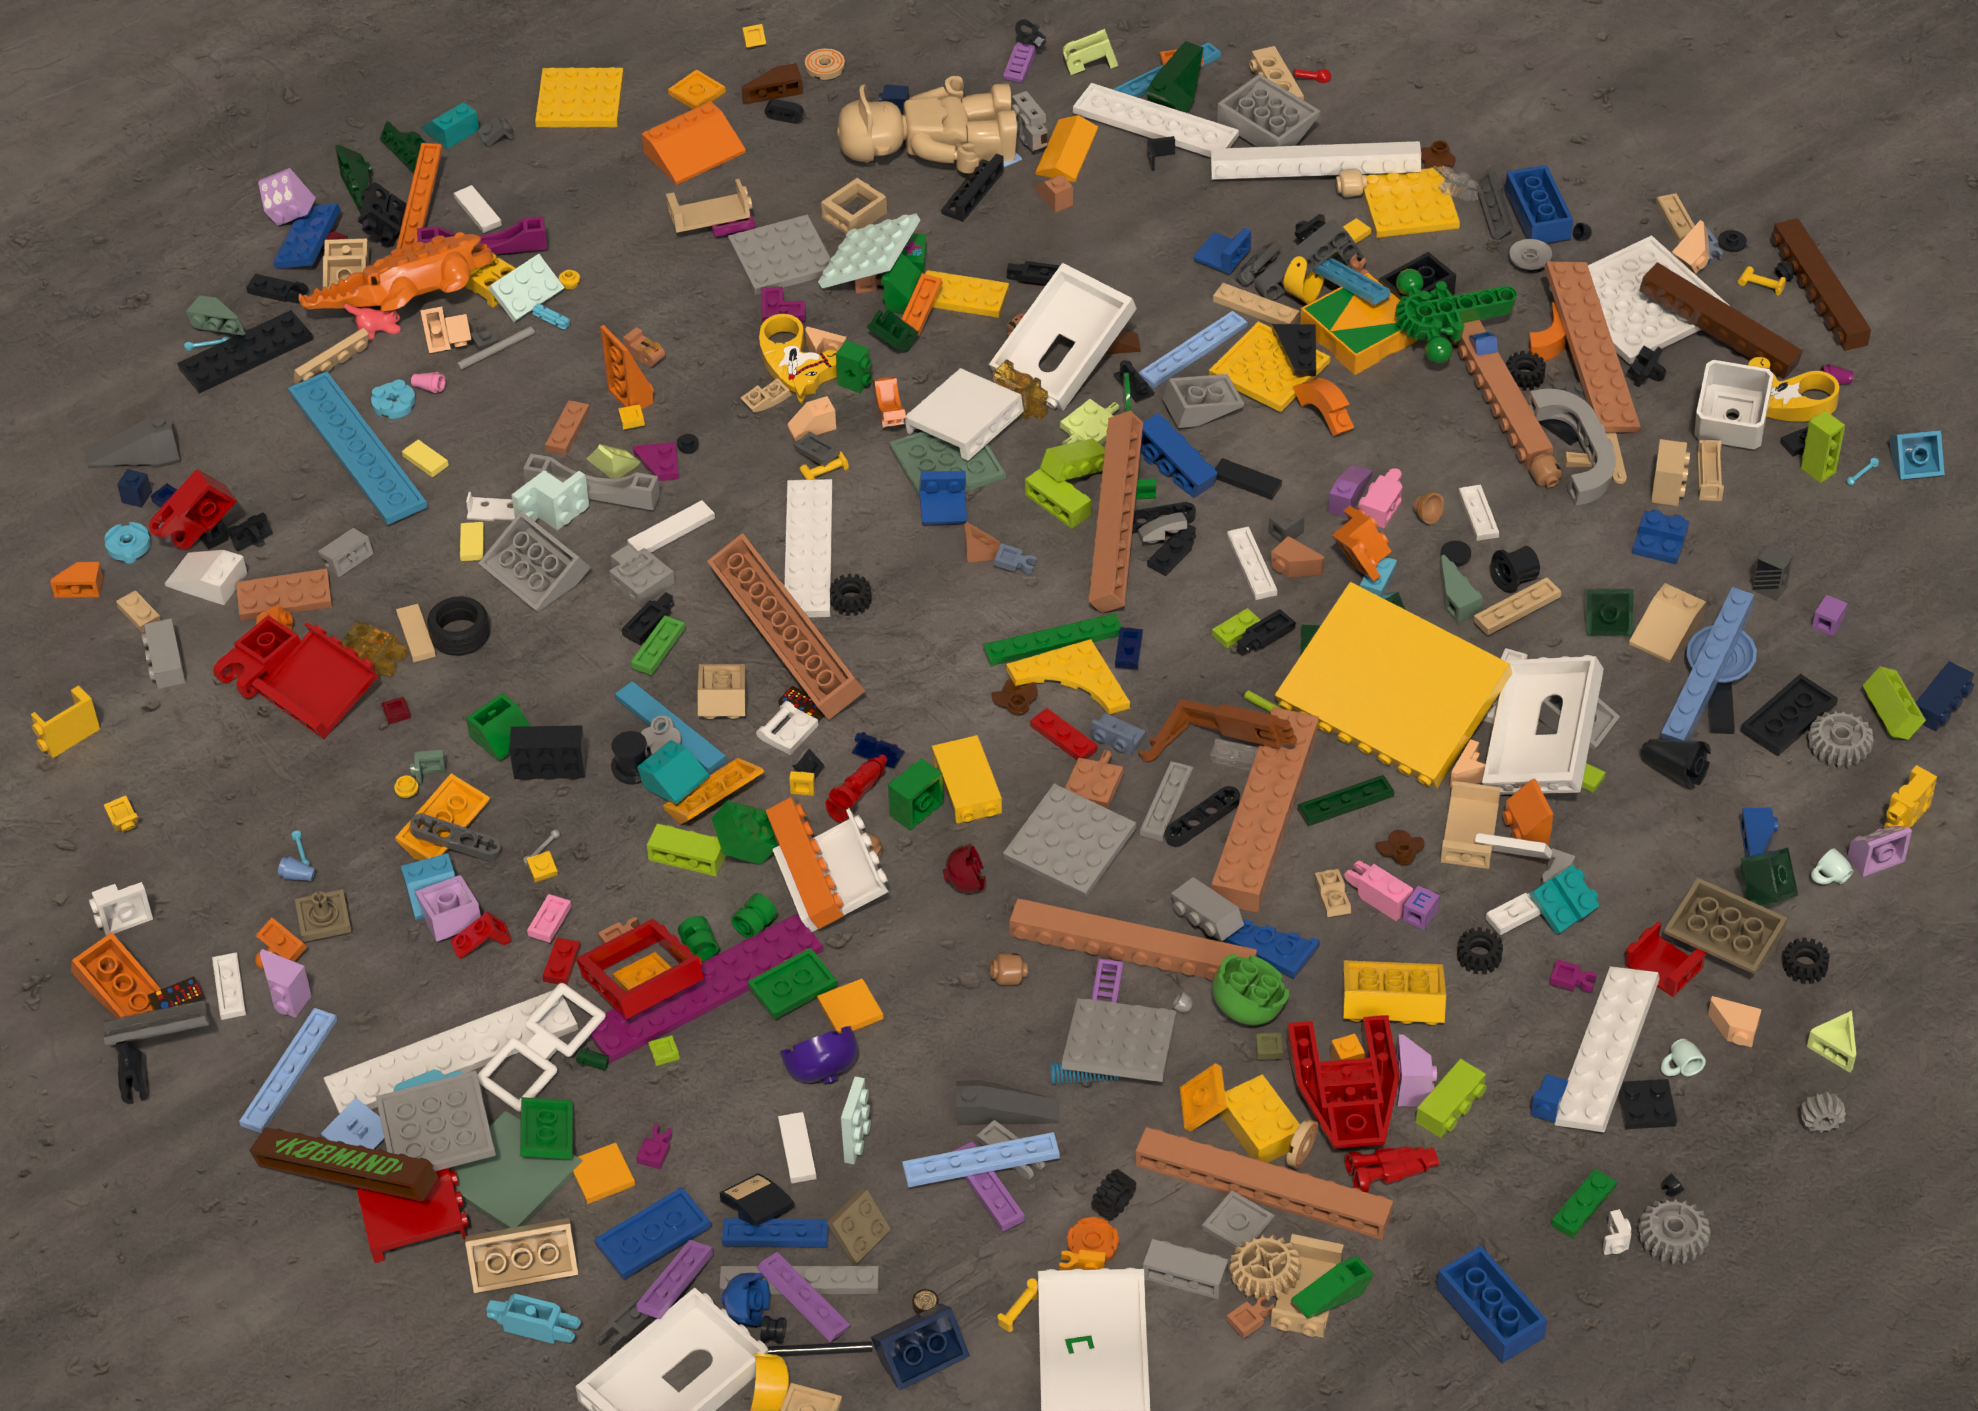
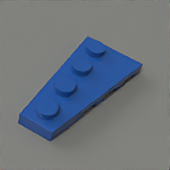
(1281, 950)

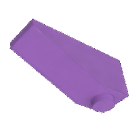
(1348, 489)

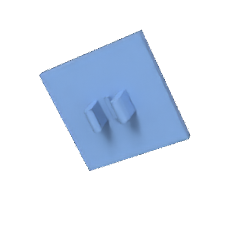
(356, 1126)

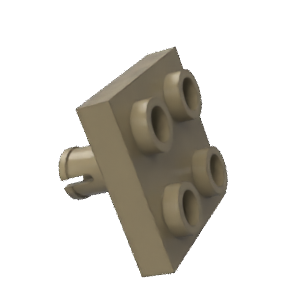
(322, 915)
(858, 1225)

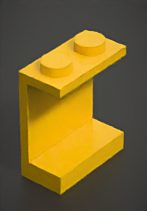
(68, 726)

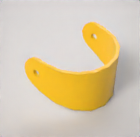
(1294, 282)
(770, 1382)

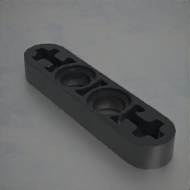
(1153, 513)
(1206, 819)

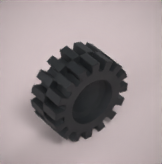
(1528, 362)
(850, 585)
(1476, 961)
(1806, 971)
(1113, 1194)

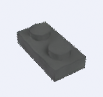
(817, 449)

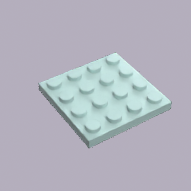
(869, 250)

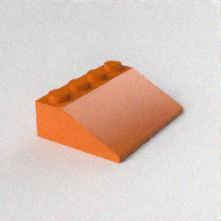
(692, 143)

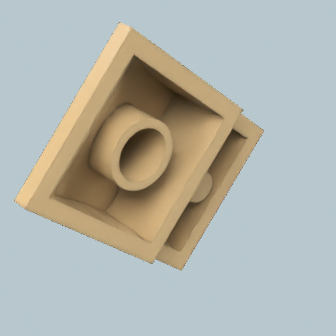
(344, 258)

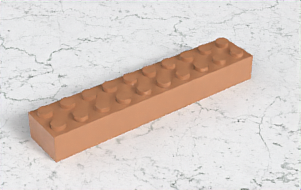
(786, 626)
(1264, 814)

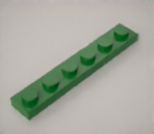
(1051, 639)

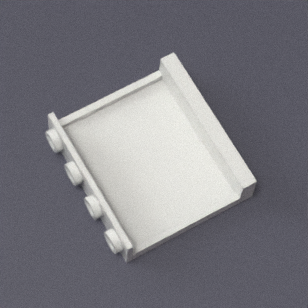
(966, 412)
(849, 864)

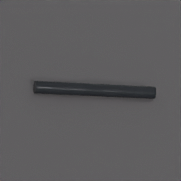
(818, 1349)

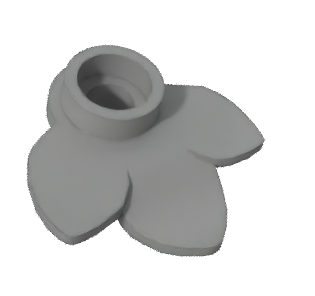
(656, 737)

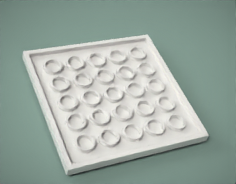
(1630, 314)

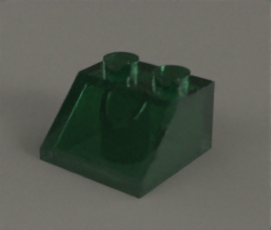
(1608, 611)
(1769, 876)

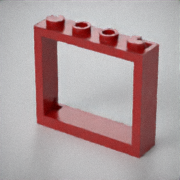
(651, 991)

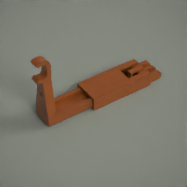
(1230, 720)

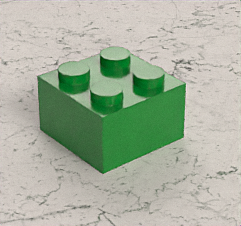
(915, 794)
(744, 832)

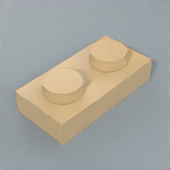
(137, 610)

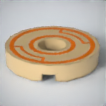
(833, 58)
(1302, 1143)

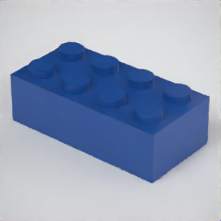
(1539, 204)
(1491, 1304)

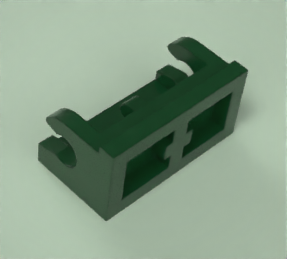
(893, 330)

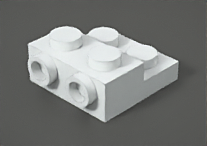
(120, 908)

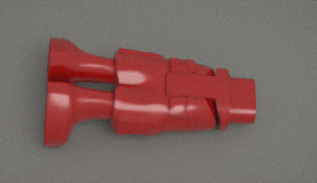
(851, 790)
(1390, 1165)

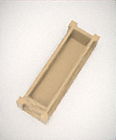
(1709, 470)

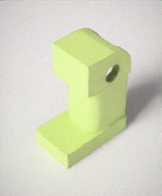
(1088, 50)

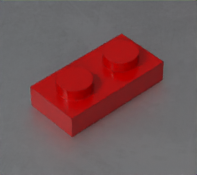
(561, 961)

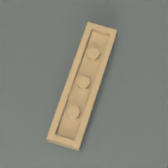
(1255, 305)
(337, 354)
(1517, 606)

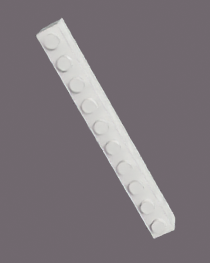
(1315, 160)

